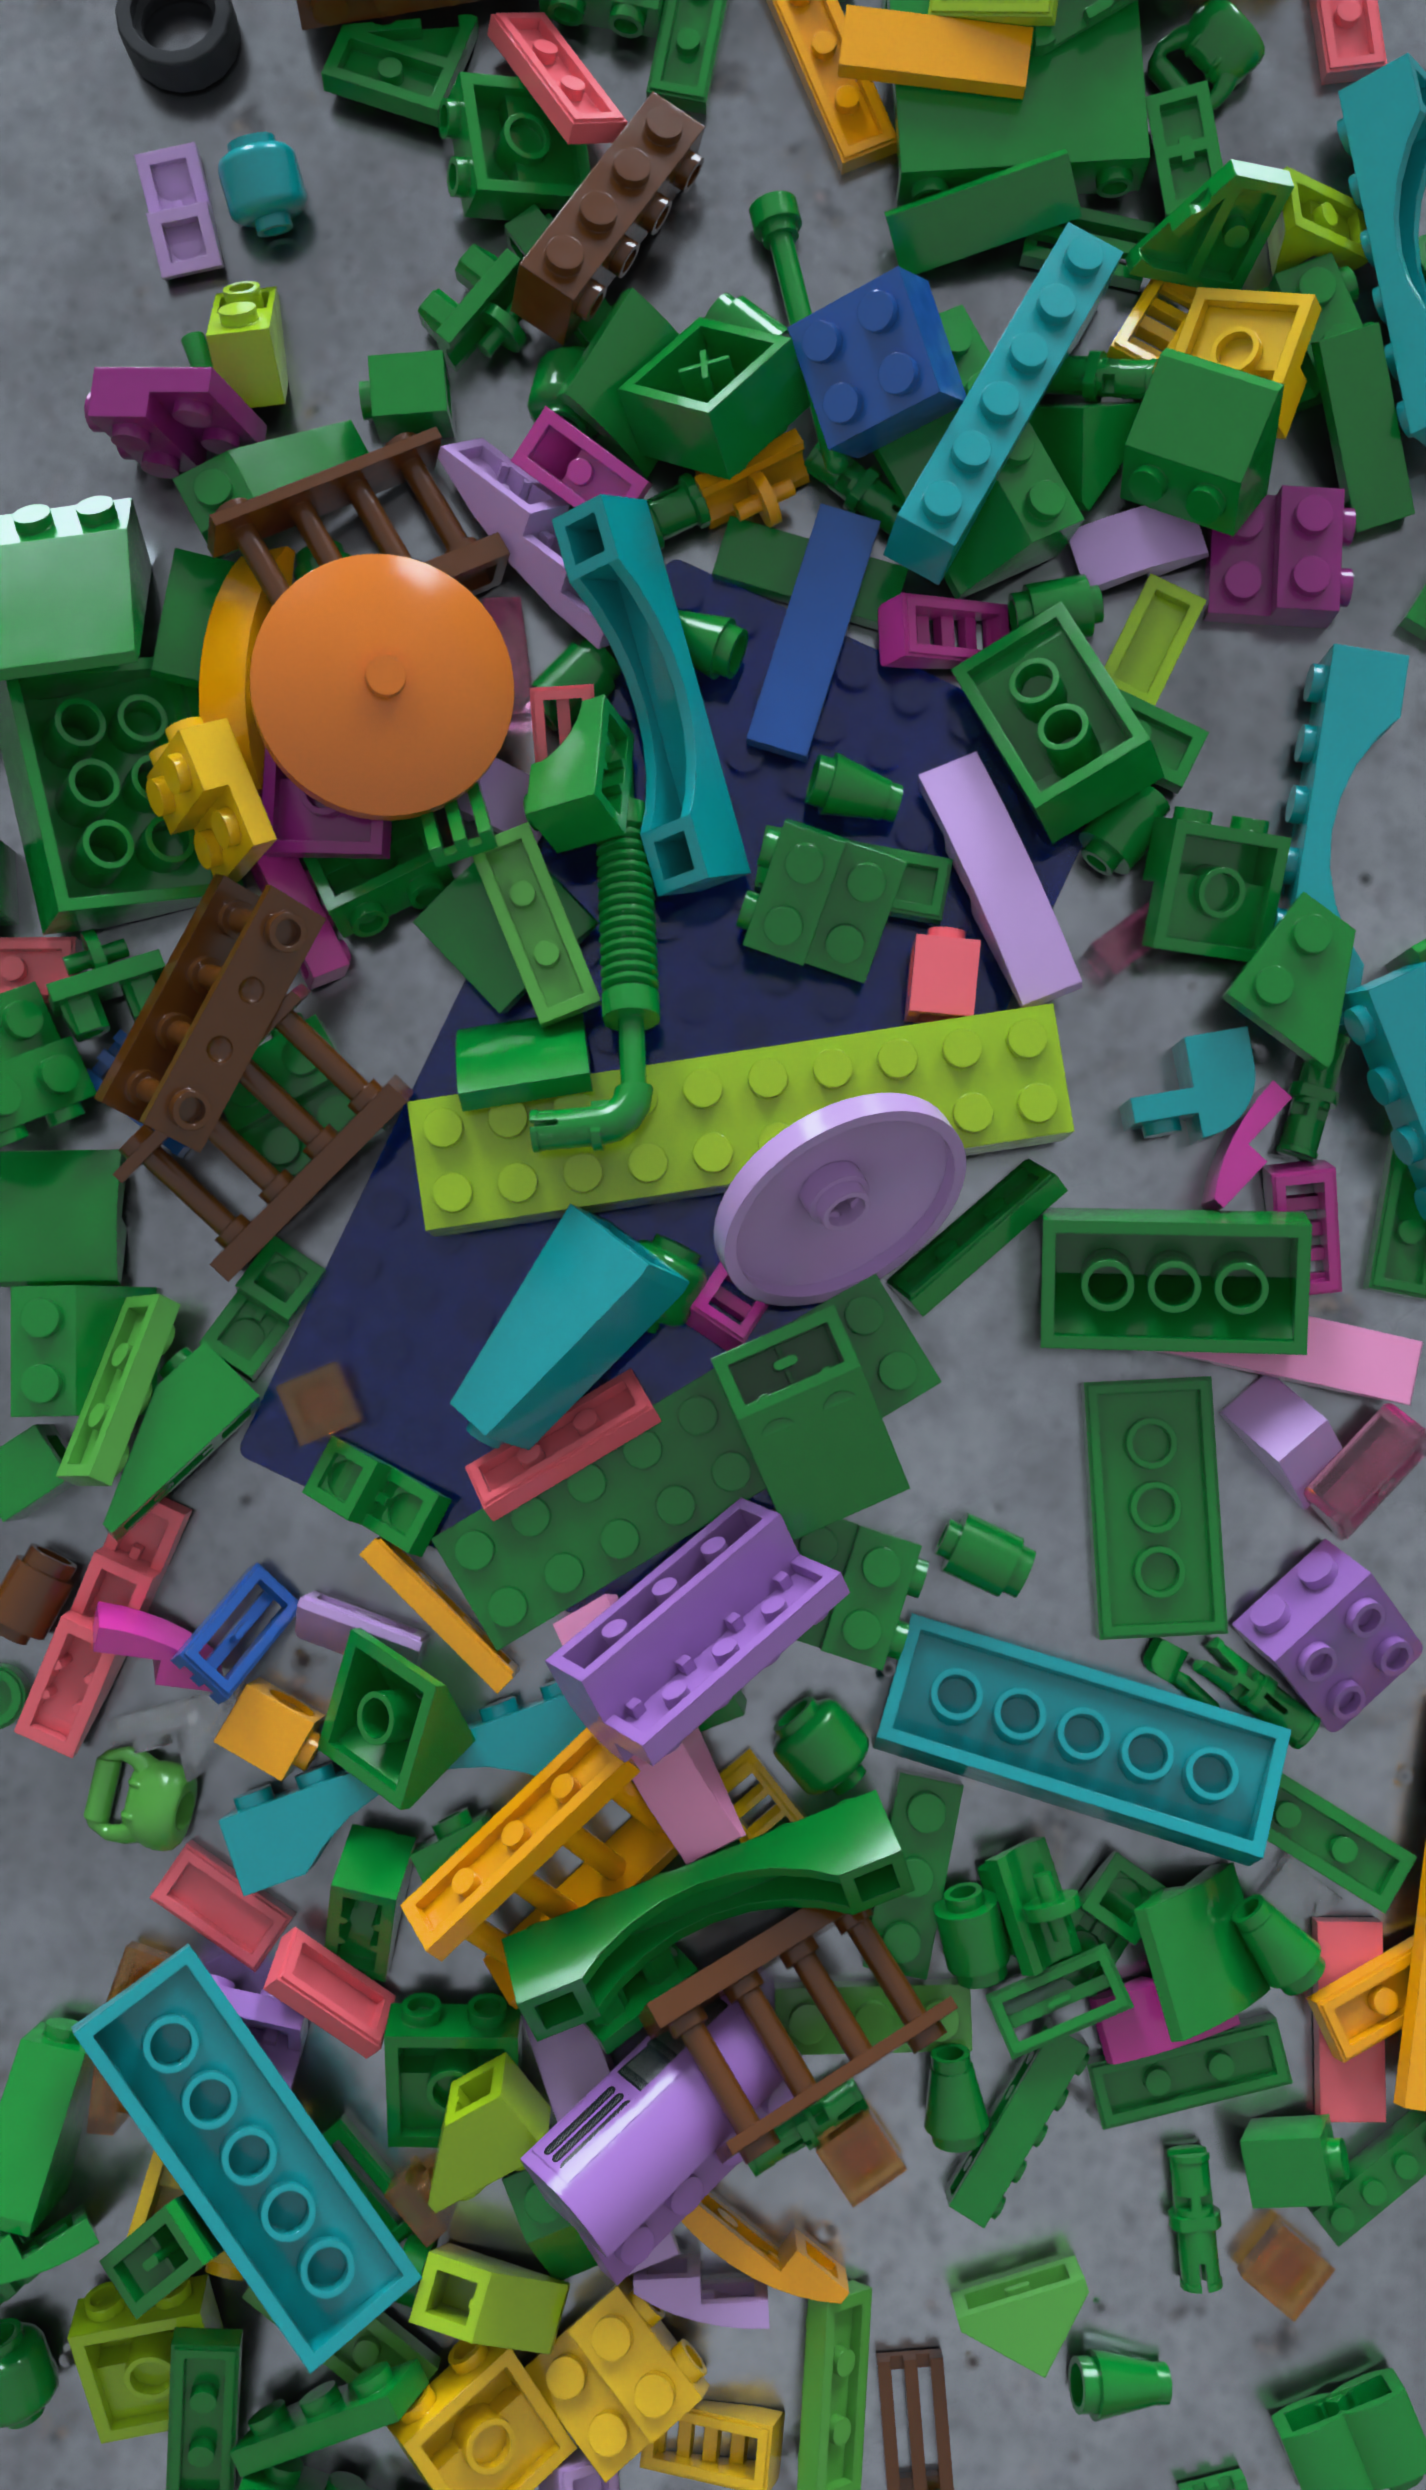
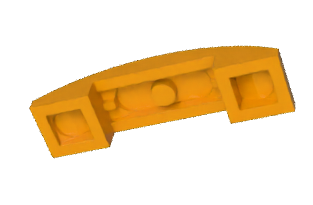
(228, 655)
(794, 2267)

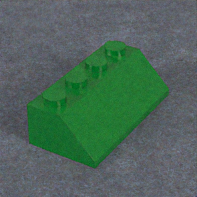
(1029, 507)
(1176, 1280)

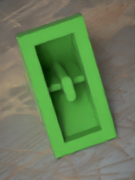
(1025, 2312)

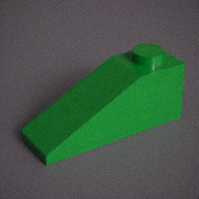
(265, 467)
(184, 1424)

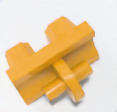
(760, 486)

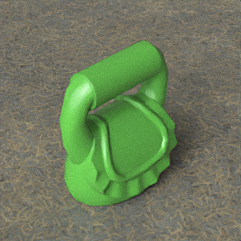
(156, 1804)

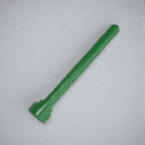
(776, 225)

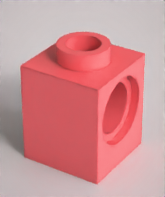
(942, 975)

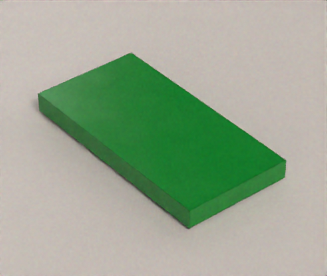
(1154, 1508)

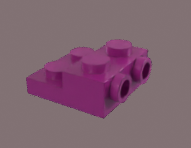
(169, 416)
(1283, 561)
(314, 830)

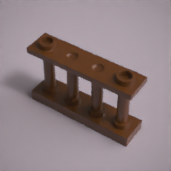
(404, 458)
(210, 1010)
(280, 1190)
(740, 1980)

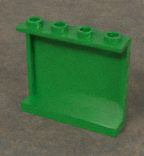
(1075, 99)

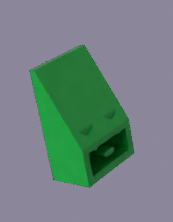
(811, 1422)

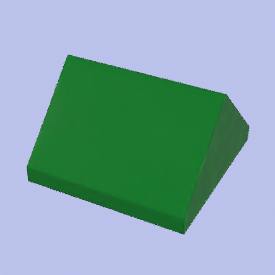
(391, 1722)

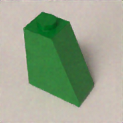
(41, 2123)

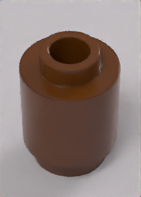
(34, 1593)

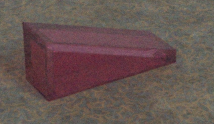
(509, 619)
(1119, 946)

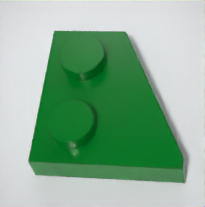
(1216, 230)
(1299, 981)

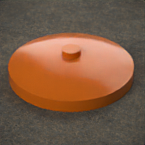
(381, 687)

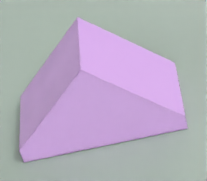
(1283, 1433)

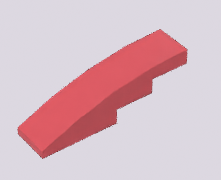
(72, 1676)

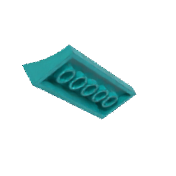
(1084, 1740)
(247, 2156)

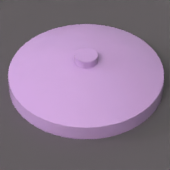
(839, 1198)

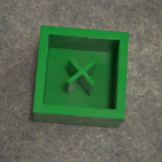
(715, 397)

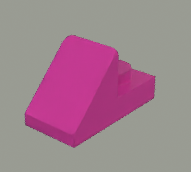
(574, 463)

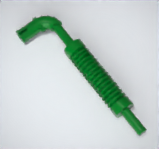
(628, 994)

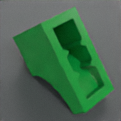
(585, 784)
(368, 1898)

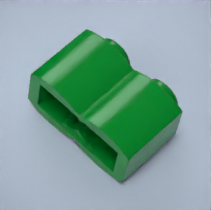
(1355, 2436)

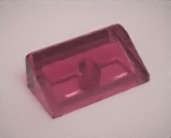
(1367, 1470)

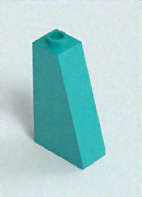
(564, 1329)

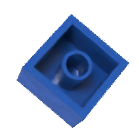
(877, 363)

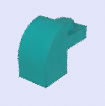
(1214, 1084)

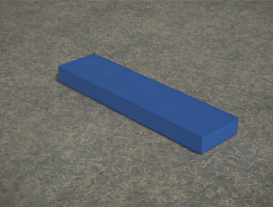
(813, 633)

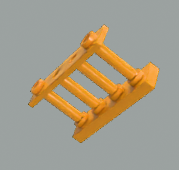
(522, 1838)

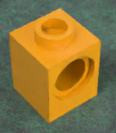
(271, 1730)

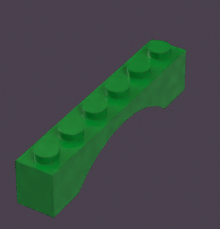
(580, 1960)

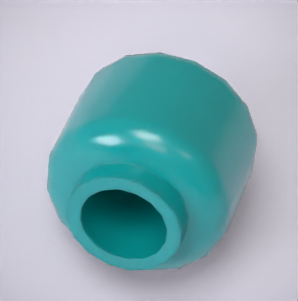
(262, 183)

